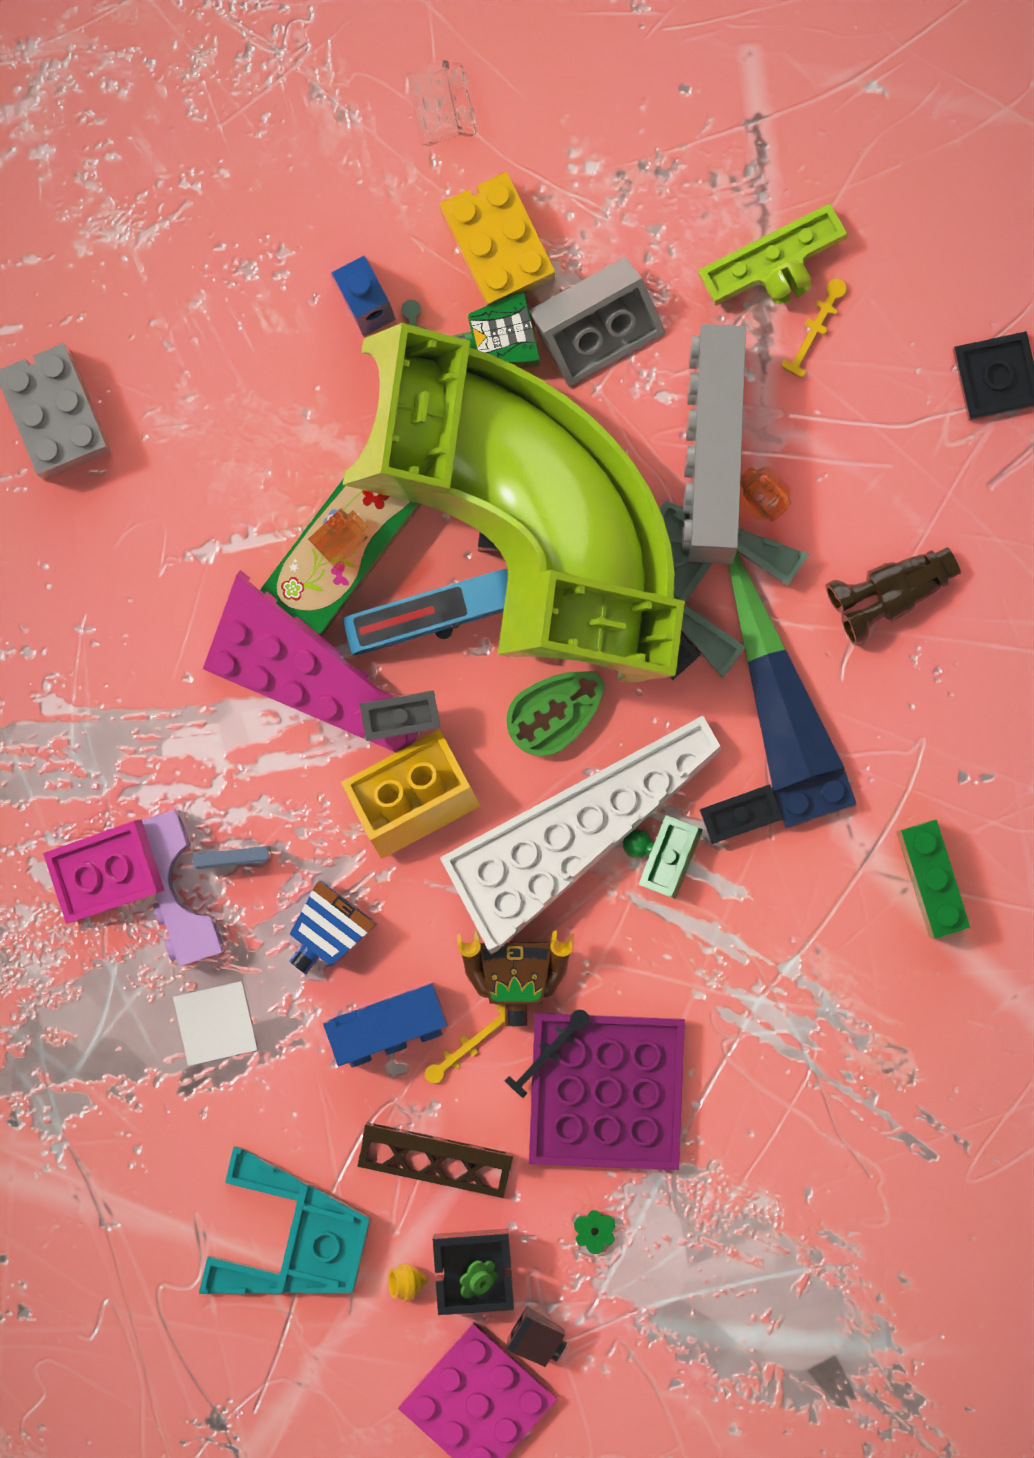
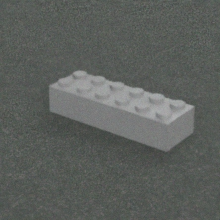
(716, 435)

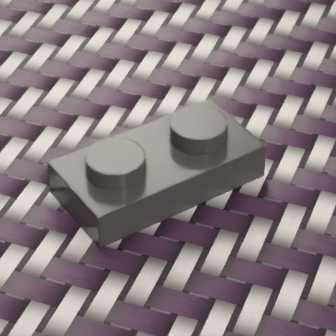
(399, 715)

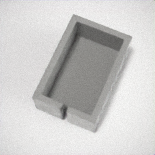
(53, 412)

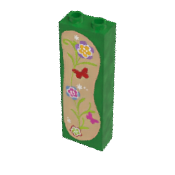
(309, 584)

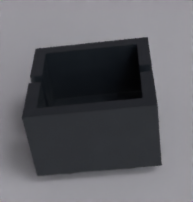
(456, 1253)

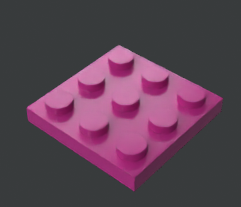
(477, 1399)

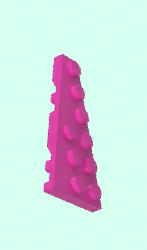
(290, 663)

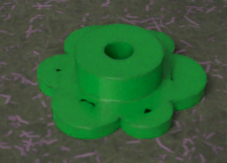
(594, 1242)

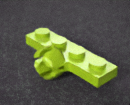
(775, 259)

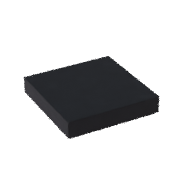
(996, 375)

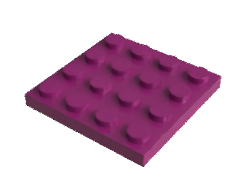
(609, 1093)

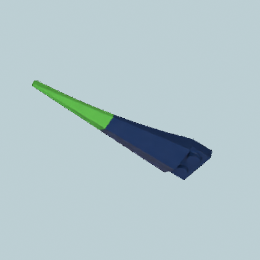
(799, 753)

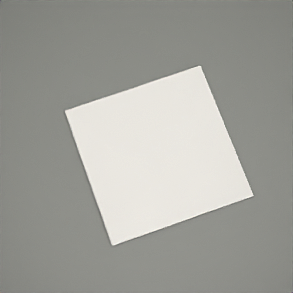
(215, 1023)

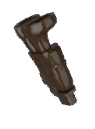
(897, 588)

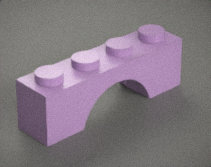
(190, 933)

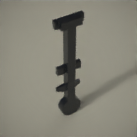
(579, 1020)

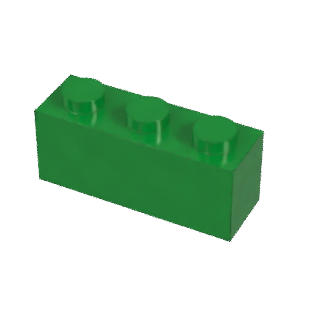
(933, 879)

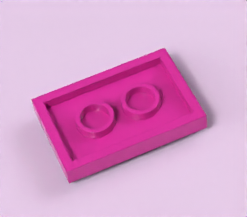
(103, 871)

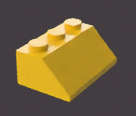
(410, 794)

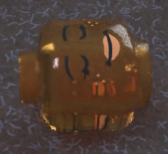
(764, 493)

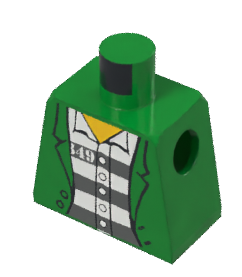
(504, 331)

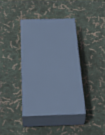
(231, 857)

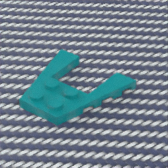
(322, 1243)

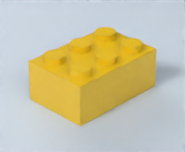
(497, 240)

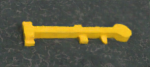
(836, 289)
(434, 1073)

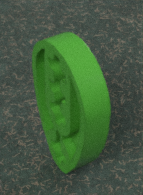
(537, 698)

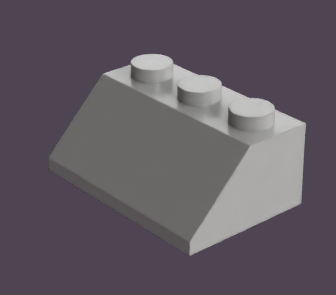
(597, 321)

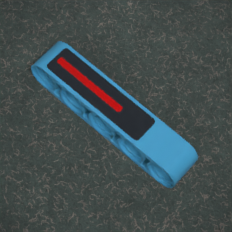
(426, 613)

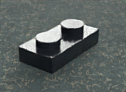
(740, 814)

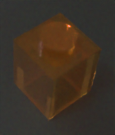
(340, 537)

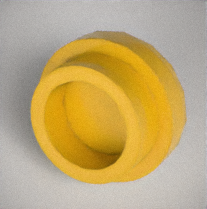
(405, 1282)

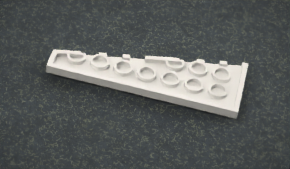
(538, 855)

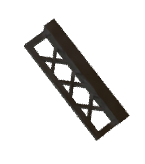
(436, 1146)

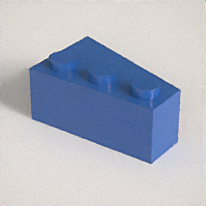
(386, 1025)

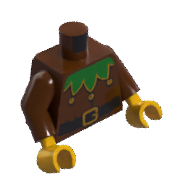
(516, 973)

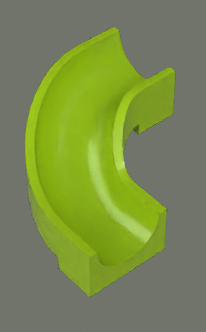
(542, 485)

